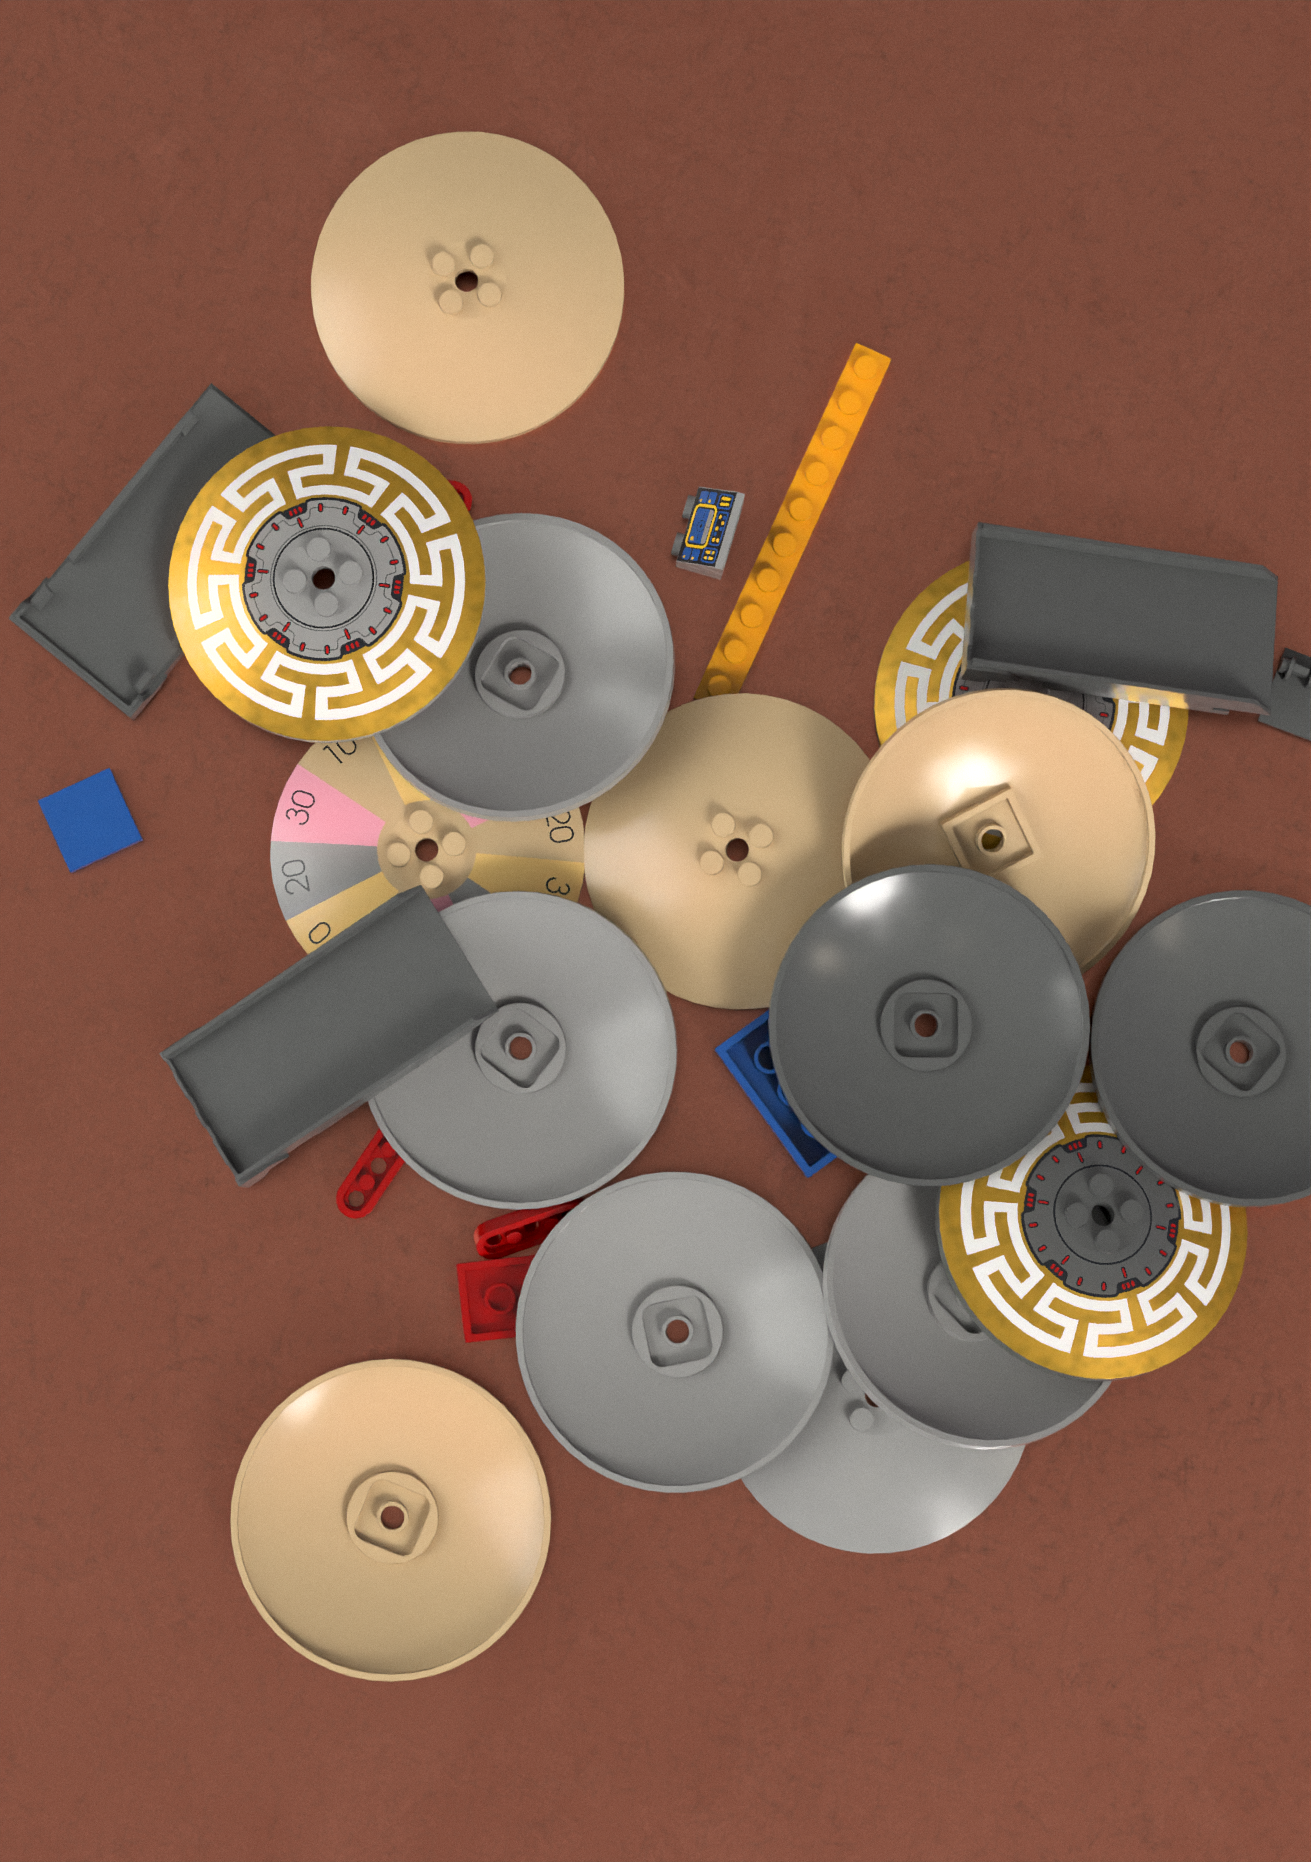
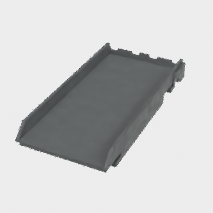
(110, 597)
(1119, 621)
(329, 1034)

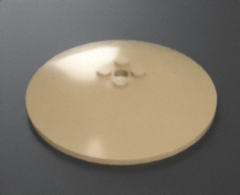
(1038, 772)

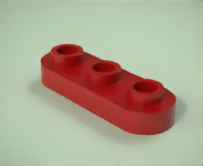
(366, 1181)
(519, 1229)

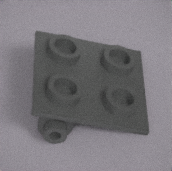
(1291, 695)

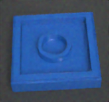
(90, 820)

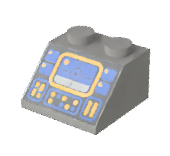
(709, 531)

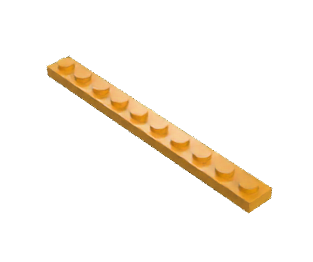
(794, 523)

